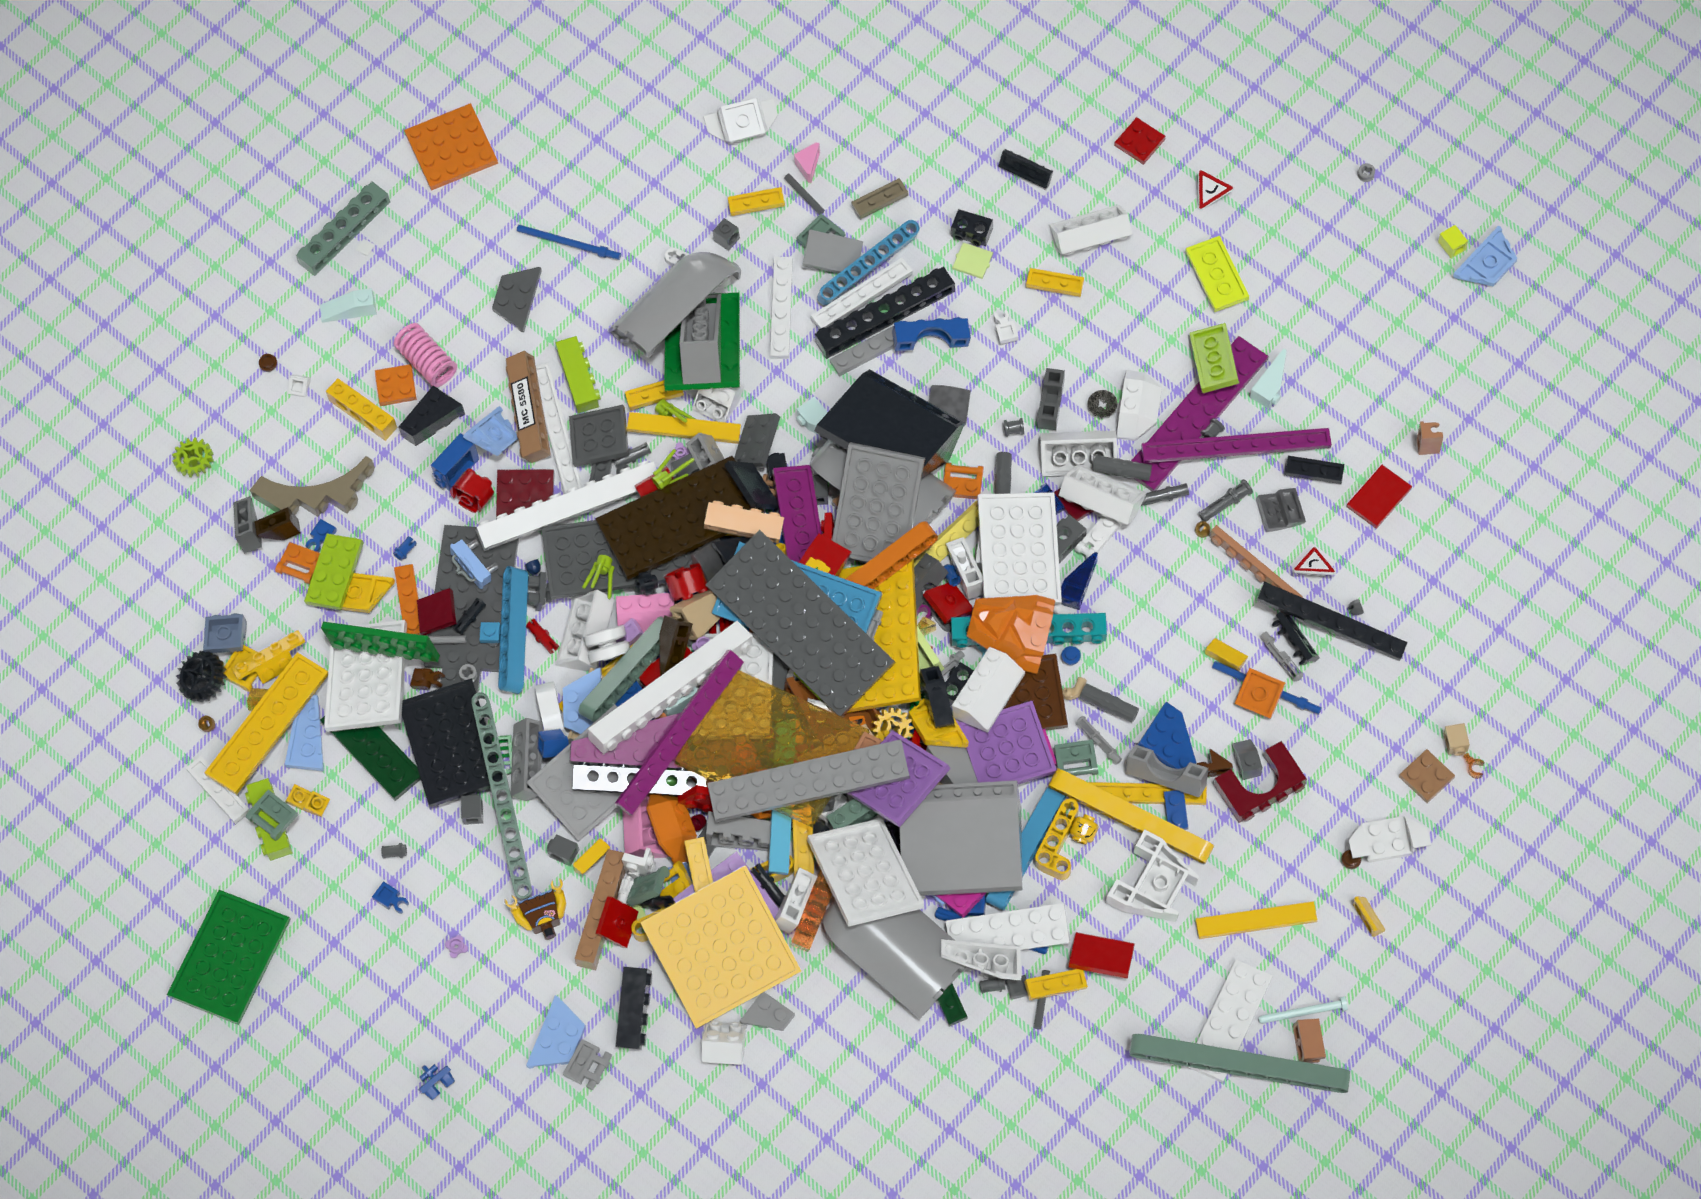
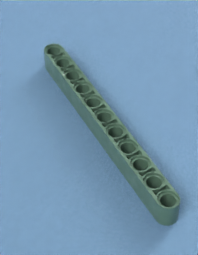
(498, 787)
(1240, 1063)

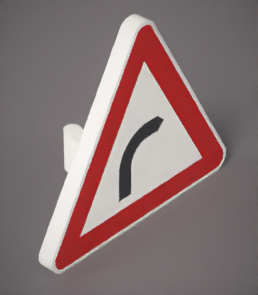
(1211, 189)
(1314, 563)

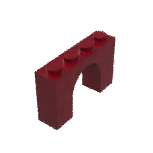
(1245, 803)

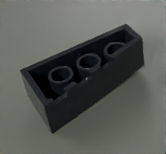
(633, 1008)

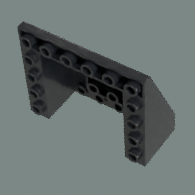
(893, 419)

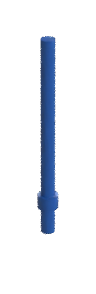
(602, 251)
(1301, 702)

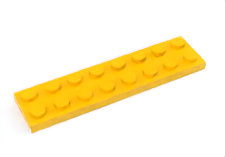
(266, 723)

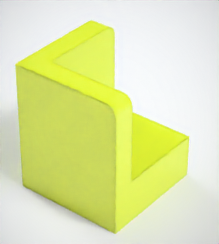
(1453, 241)

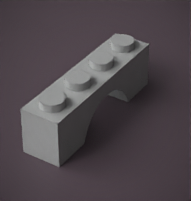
(1145, 765)

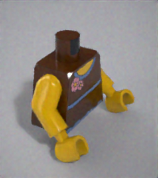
(541, 911)

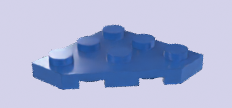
(1169, 738)

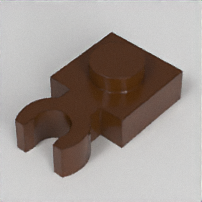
(423, 678)

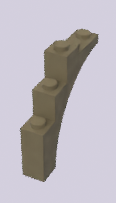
(316, 498)

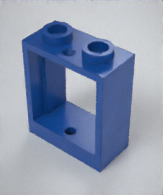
(454, 461)

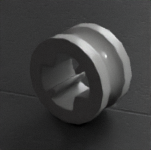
(1369, 168)
(464, 669)

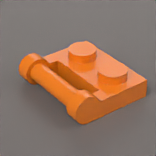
(964, 487)
(299, 557)

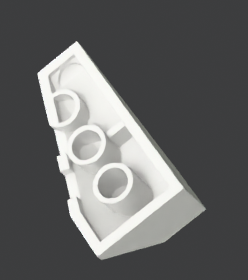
(992, 959)

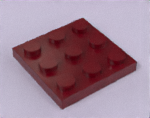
(522, 488)

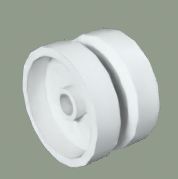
(607, 643)

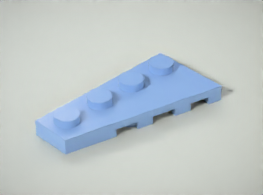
(305, 739)

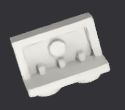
(639, 866)

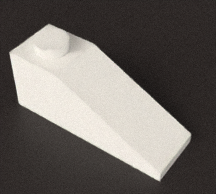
(966, 567)
(795, 901)

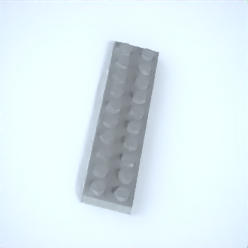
(808, 780)

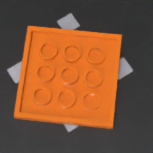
(451, 146)

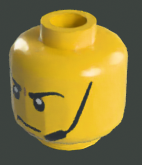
(1084, 829)

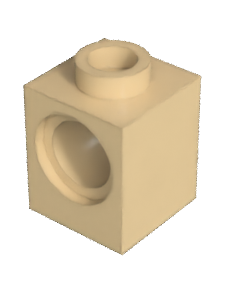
(1456, 739)

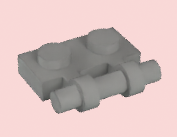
(581, 1062)

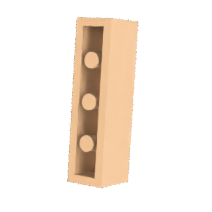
(742, 522)

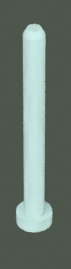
(1304, 1011)

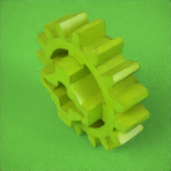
(192, 457)

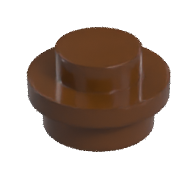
(267, 362)
(1349, 862)

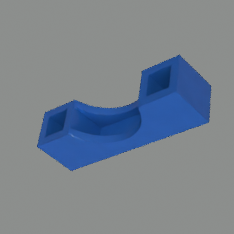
(952, 331)

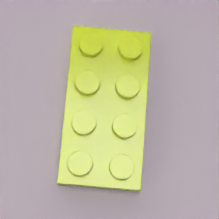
(1217, 273)

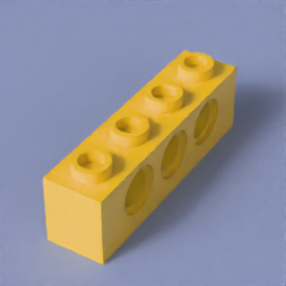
(361, 409)

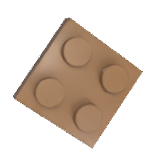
(1426, 776)

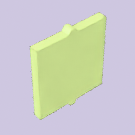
(972, 260)

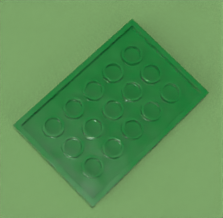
(228, 957)

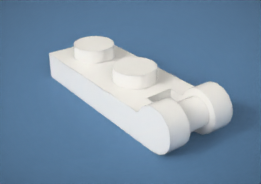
(1098, 536)

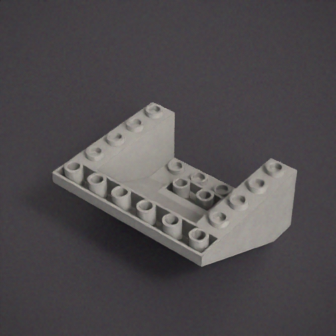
(965, 839)

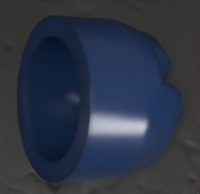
(533, 567)

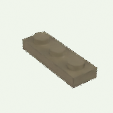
(879, 198)

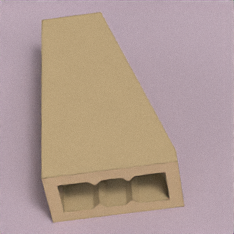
(697, 611)

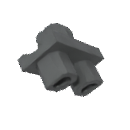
(542, 591)

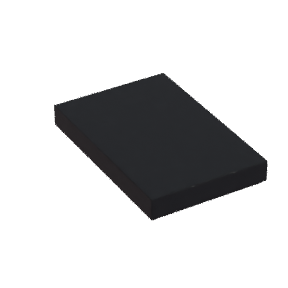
(751, 485)

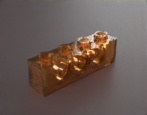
(812, 914)

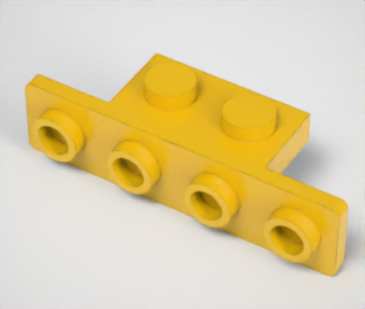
(271, 660)

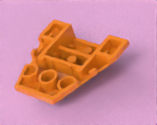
(1014, 627)

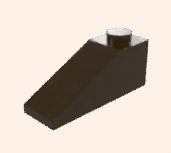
(673, 642)

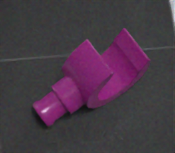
(924, 608)

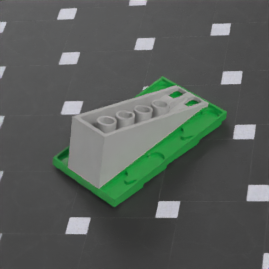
(705, 346)

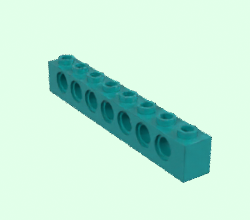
(1075, 622)

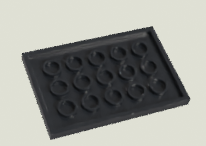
(447, 742)

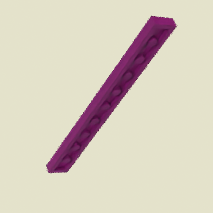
(1236, 445)
(679, 732)

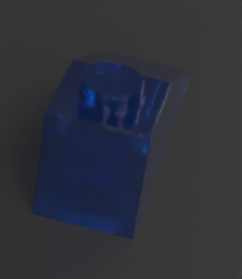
(1076, 583)

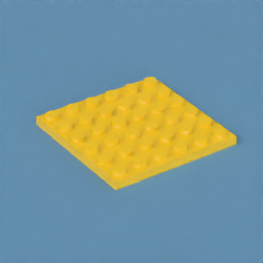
(720, 946)

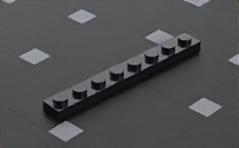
(1332, 621)

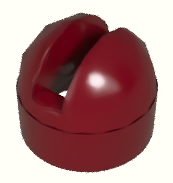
(699, 821)

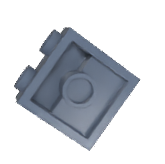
(224, 633)

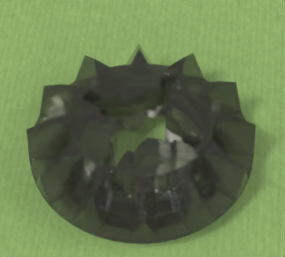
(1105, 397)

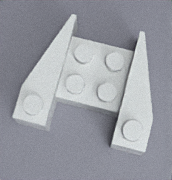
(1157, 884)

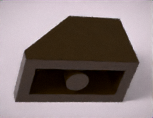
(278, 525)

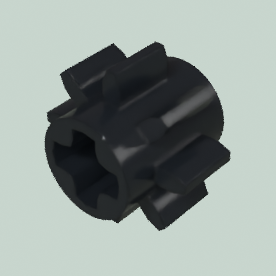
(646, 583)

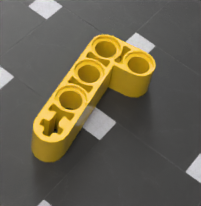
(1060, 837)

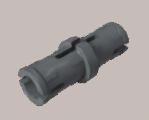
(634, 454)

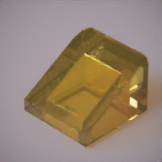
(926, 626)
(254, 697)

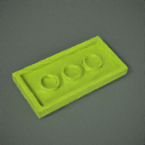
(1214, 358)
(334, 571)

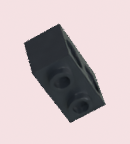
(973, 224)
(955, 683)

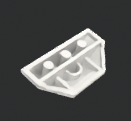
(1138, 405)

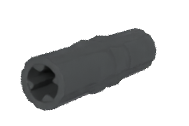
(1122, 467)
(1003, 473)
(1109, 703)

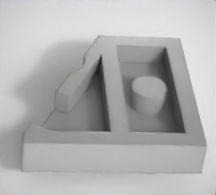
(768, 1013)

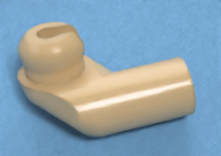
(1072, 693)

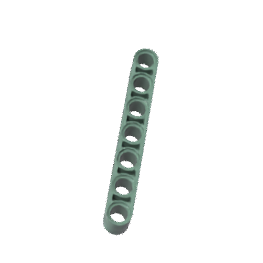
(623, 674)

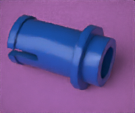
(402, 551)
(952, 576)

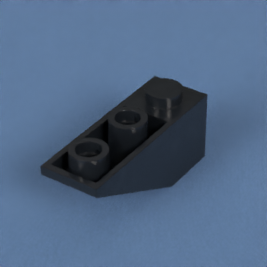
(936, 696)

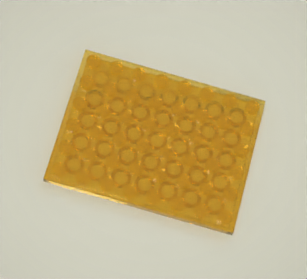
(763, 729)

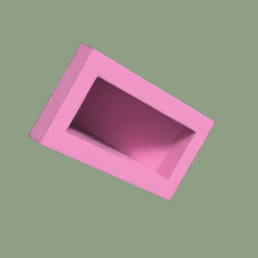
(807, 160)

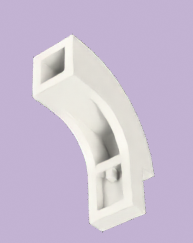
(549, 707)

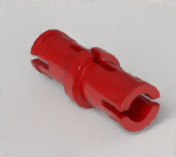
(542, 636)

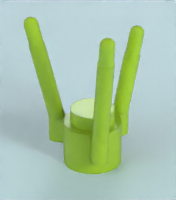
(668, 409)
(663, 479)
(602, 566)

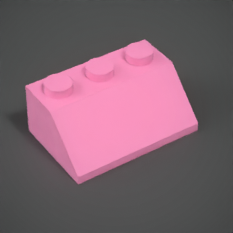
(643, 608)
(640, 833)

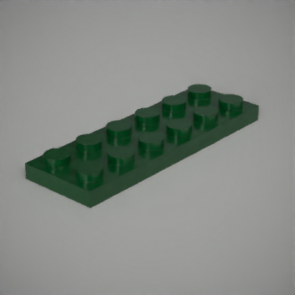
(379, 758)

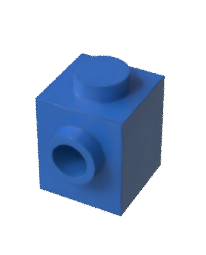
(551, 742)

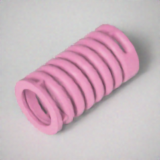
(425, 355)

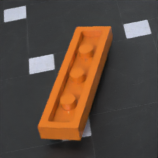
(408, 596)

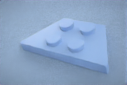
(1488, 261)
(492, 433)
(572, 698)
(557, 1037)

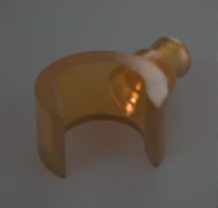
(1471, 761)

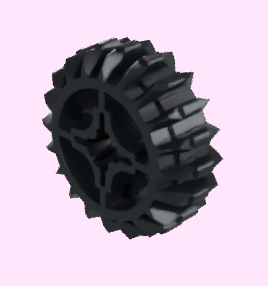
(201, 688)

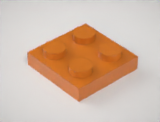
(395, 385)
(1260, 693)

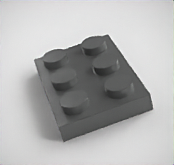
(757, 439)

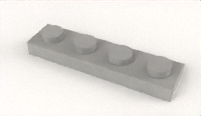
(863, 352)

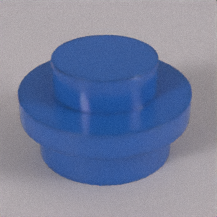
(1071, 655)

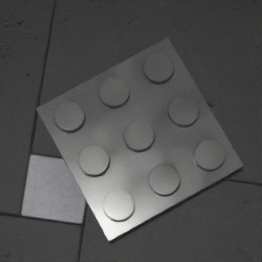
(599, 435)

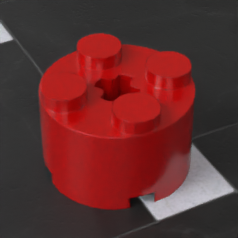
(472, 491)
(686, 581)

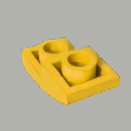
(307, 801)

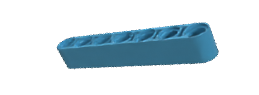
(872, 255)
(513, 630)
(1031, 839)

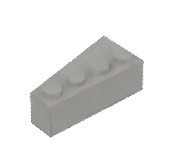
(738, 833)

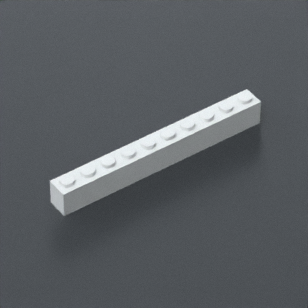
(563, 507)
(667, 689)

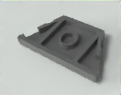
(516, 296)

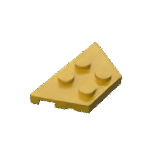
(366, 592)
(944, 736)

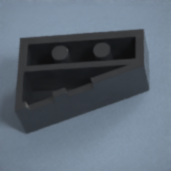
(429, 415)

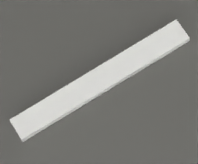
(557, 429)

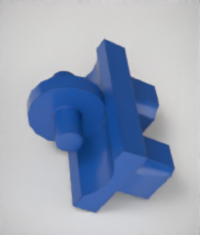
(443, 1075)

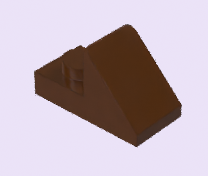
(1217, 765)

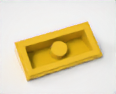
(1226, 654)
(591, 856)
(1368, 916)

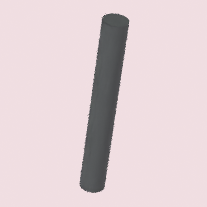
(806, 196)
(1040, 1007)

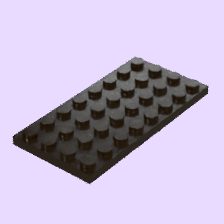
(669, 519)

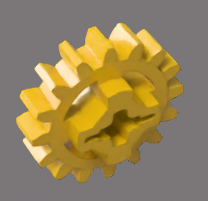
(887, 721)

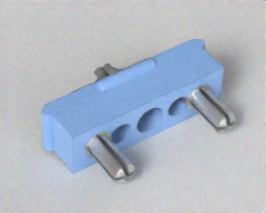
(470, 563)

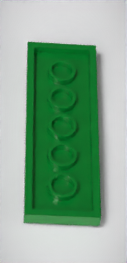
(380, 642)

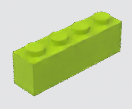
(577, 374)
(271, 848)

